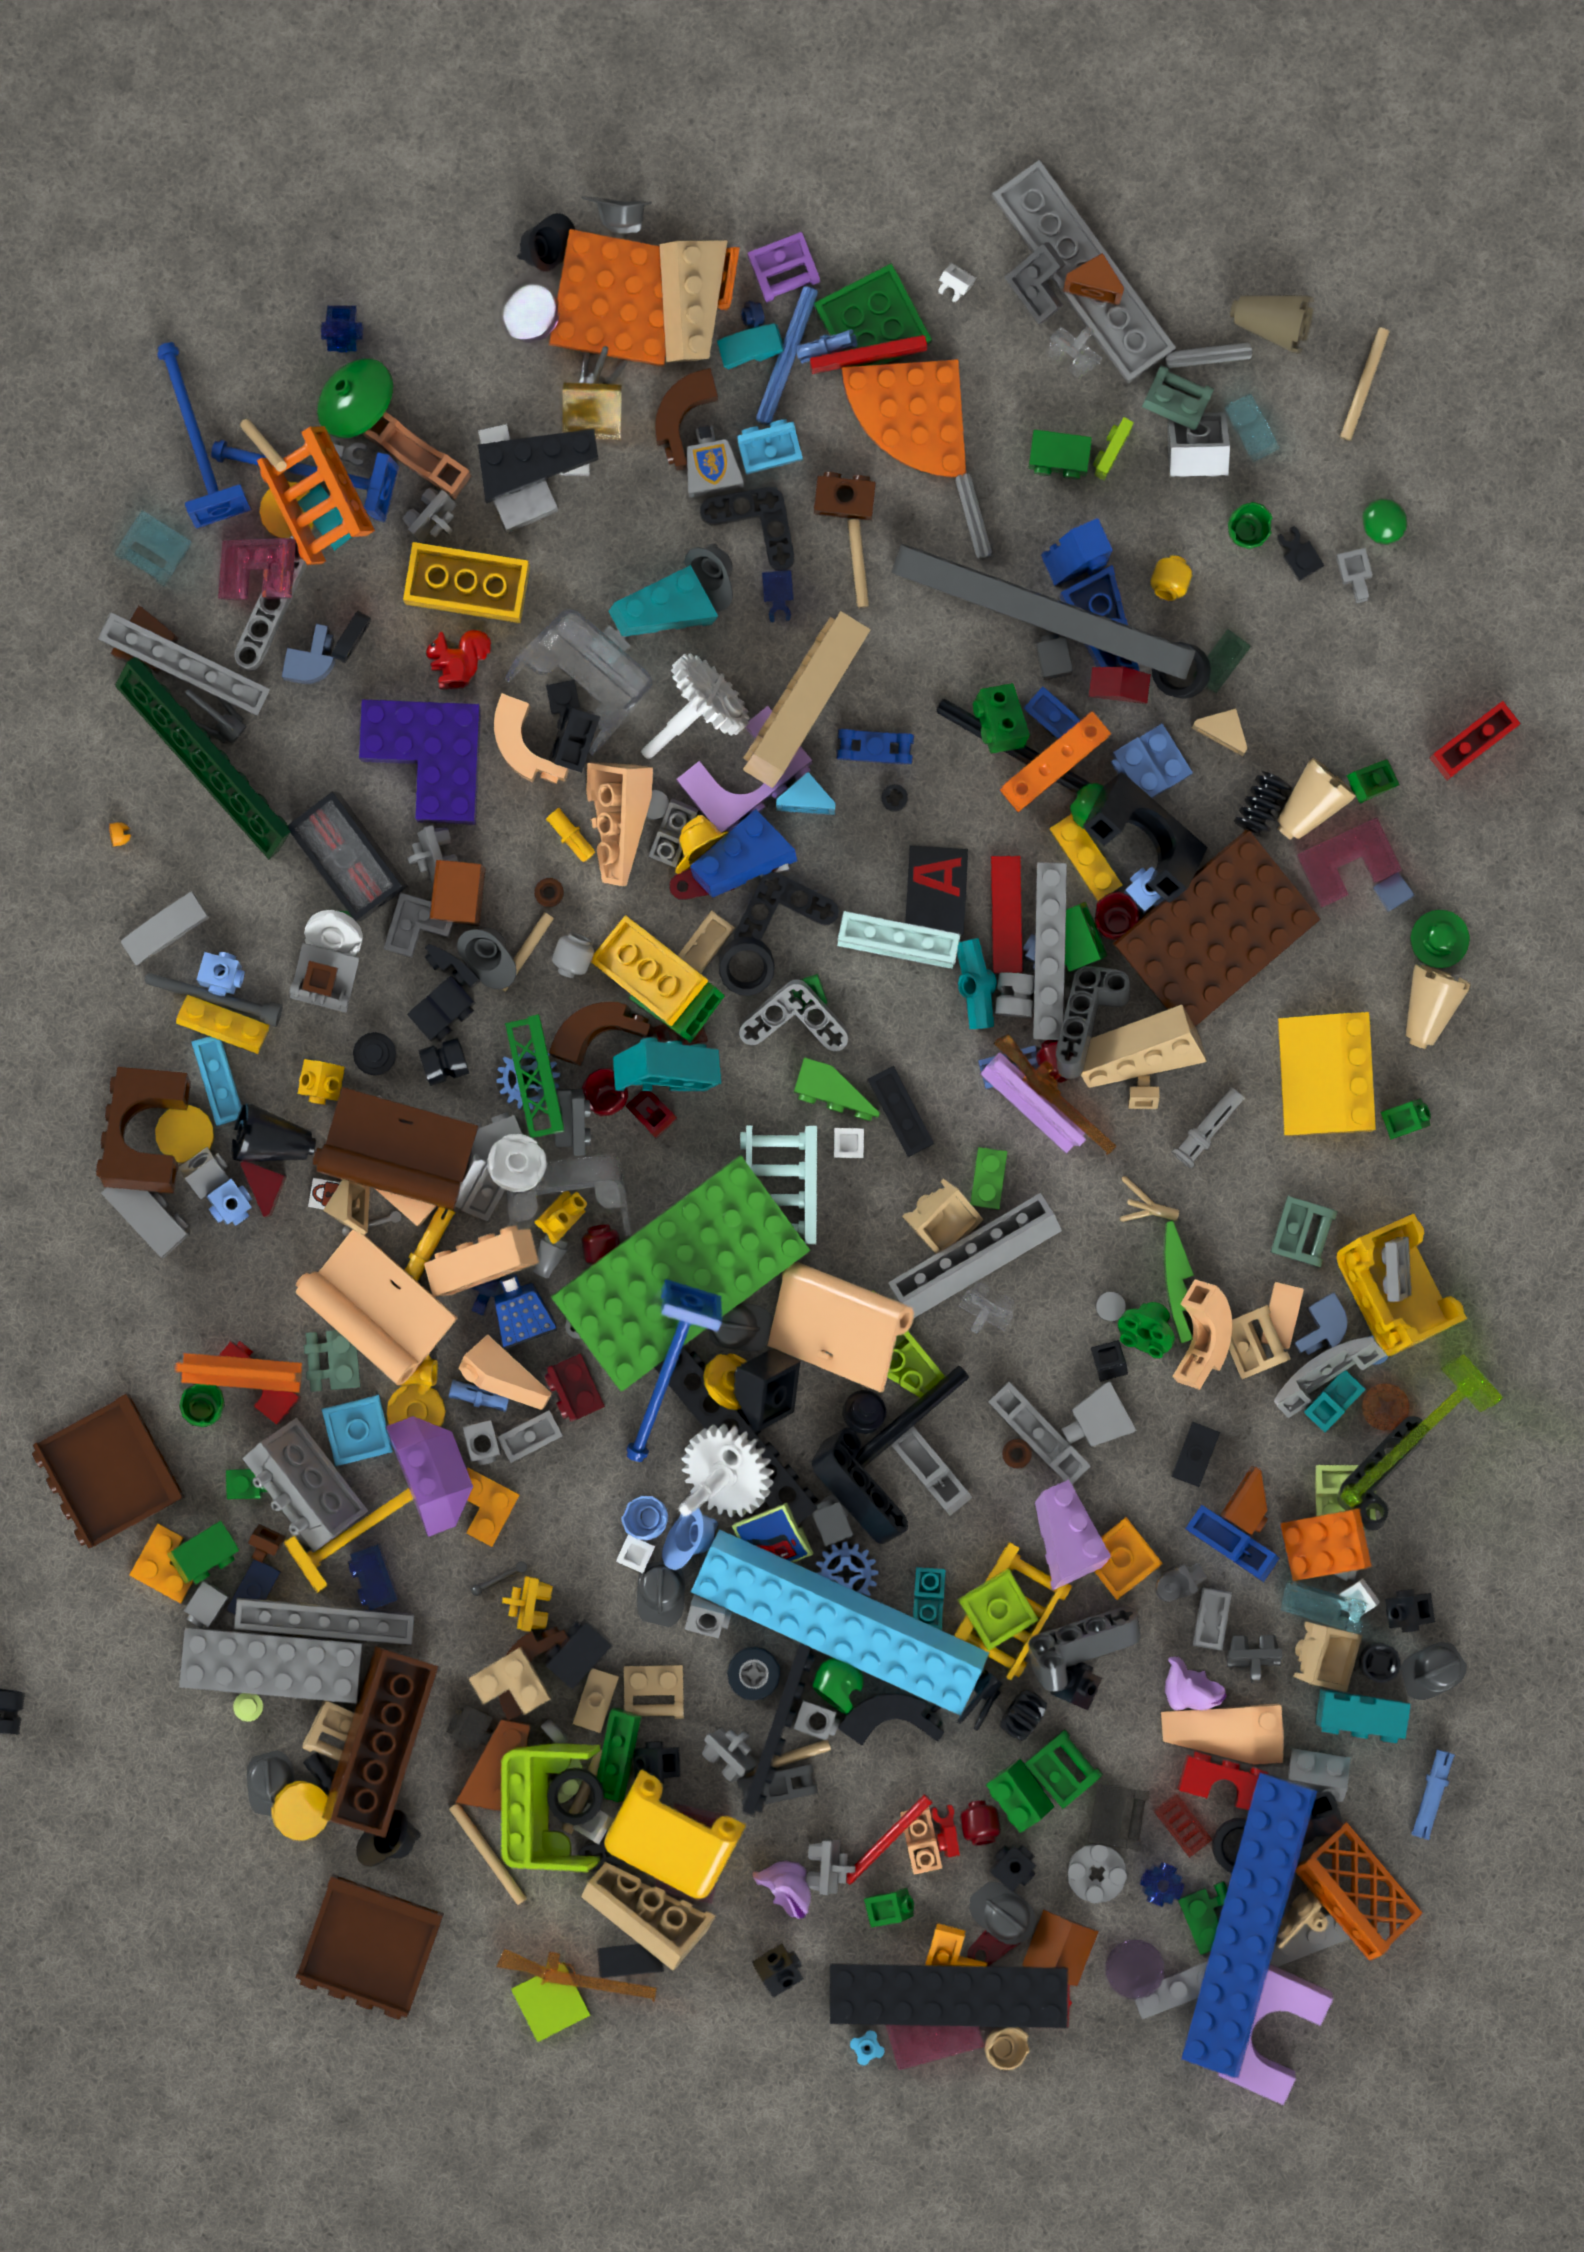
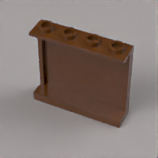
(107, 1472)
(369, 1947)

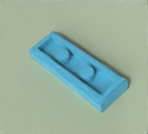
(217, 1079)

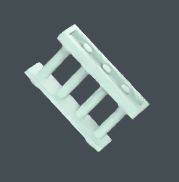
(898, 940)
(805, 1170)

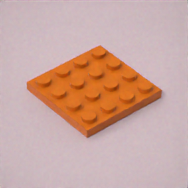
(611, 299)

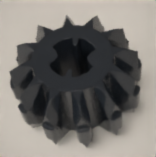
(1023, 1714)

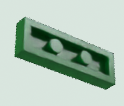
(618, 1753)

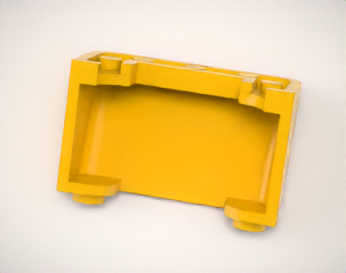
(1403, 1322)
(669, 1842)

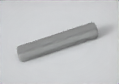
(1209, 355)
(973, 516)

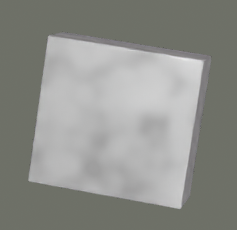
(525, 506)

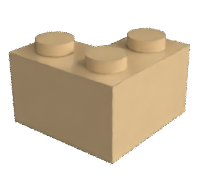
(512, 1673)

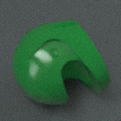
(835, 1682)

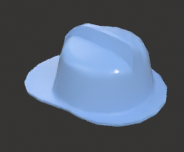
(688, 1537)

